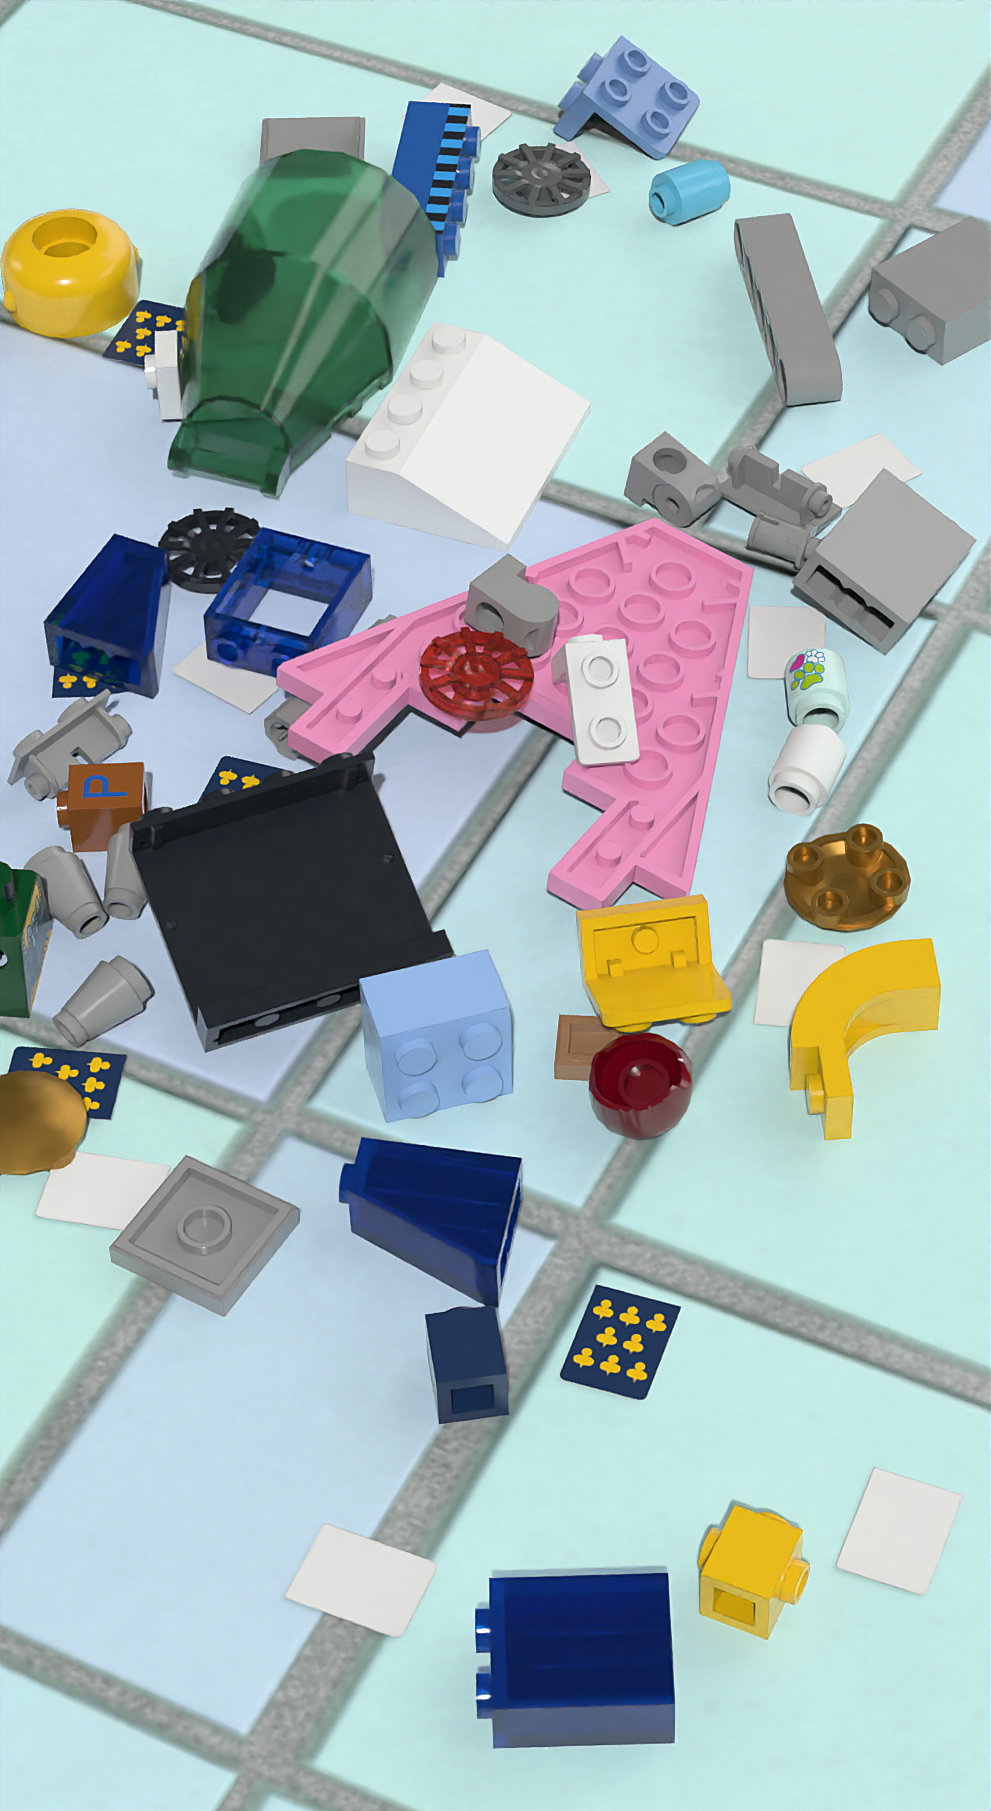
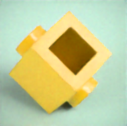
(751, 1571)

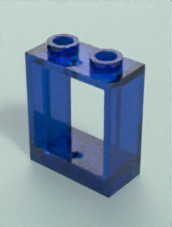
(278, 563)

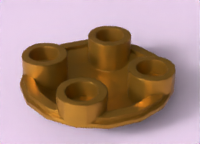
(847, 879)
(38, 1122)

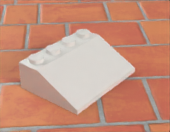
(463, 441)

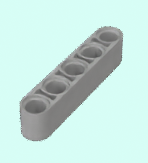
(787, 310)

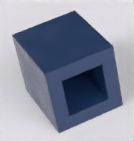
(466, 1364)

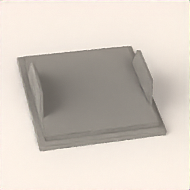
(315, 133)

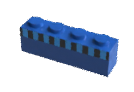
(438, 165)

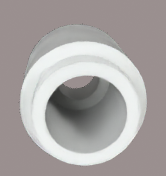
(806, 769)

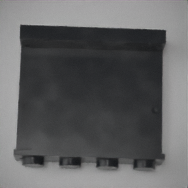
(281, 898)

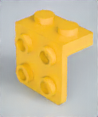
(650, 963)

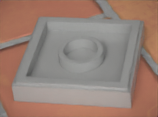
(204, 1235)

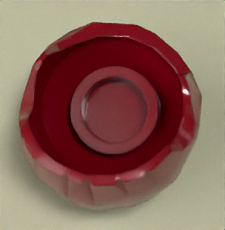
(640, 1085)

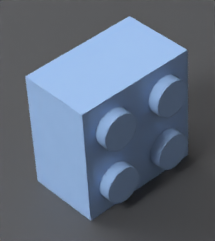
(437, 1035)

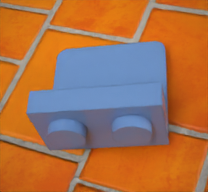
(631, 96)

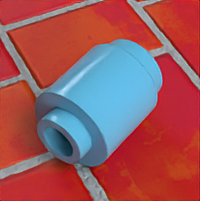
(689, 190)

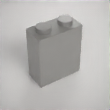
(938, 291)
(884, 561)

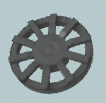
(541, 179)

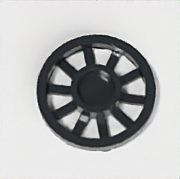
(209, 550)

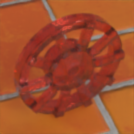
(476, 675)

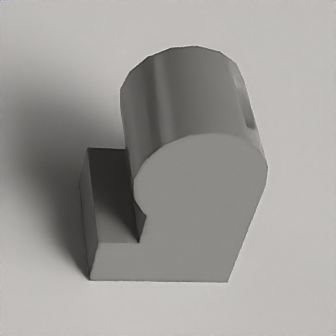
(672, 481)
(509, 604)

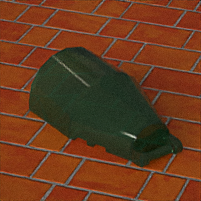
(298, 313)

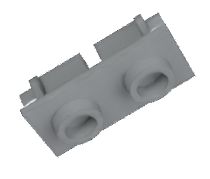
(787, 495)
(81, 729)

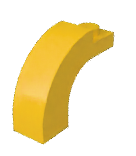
(849, 1003)

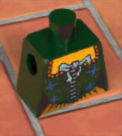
(23, 939)

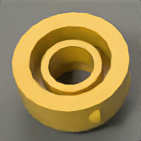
(69, 273)

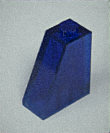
(115, 618)
(438, 1210)

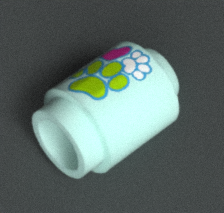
(817, 688)

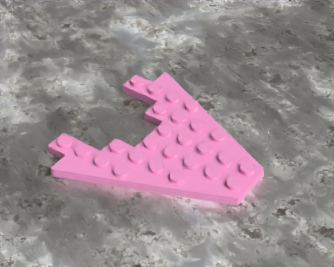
(682, 632)

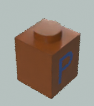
(101, 801)

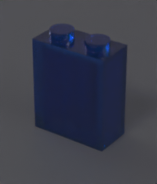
(577, 1661)

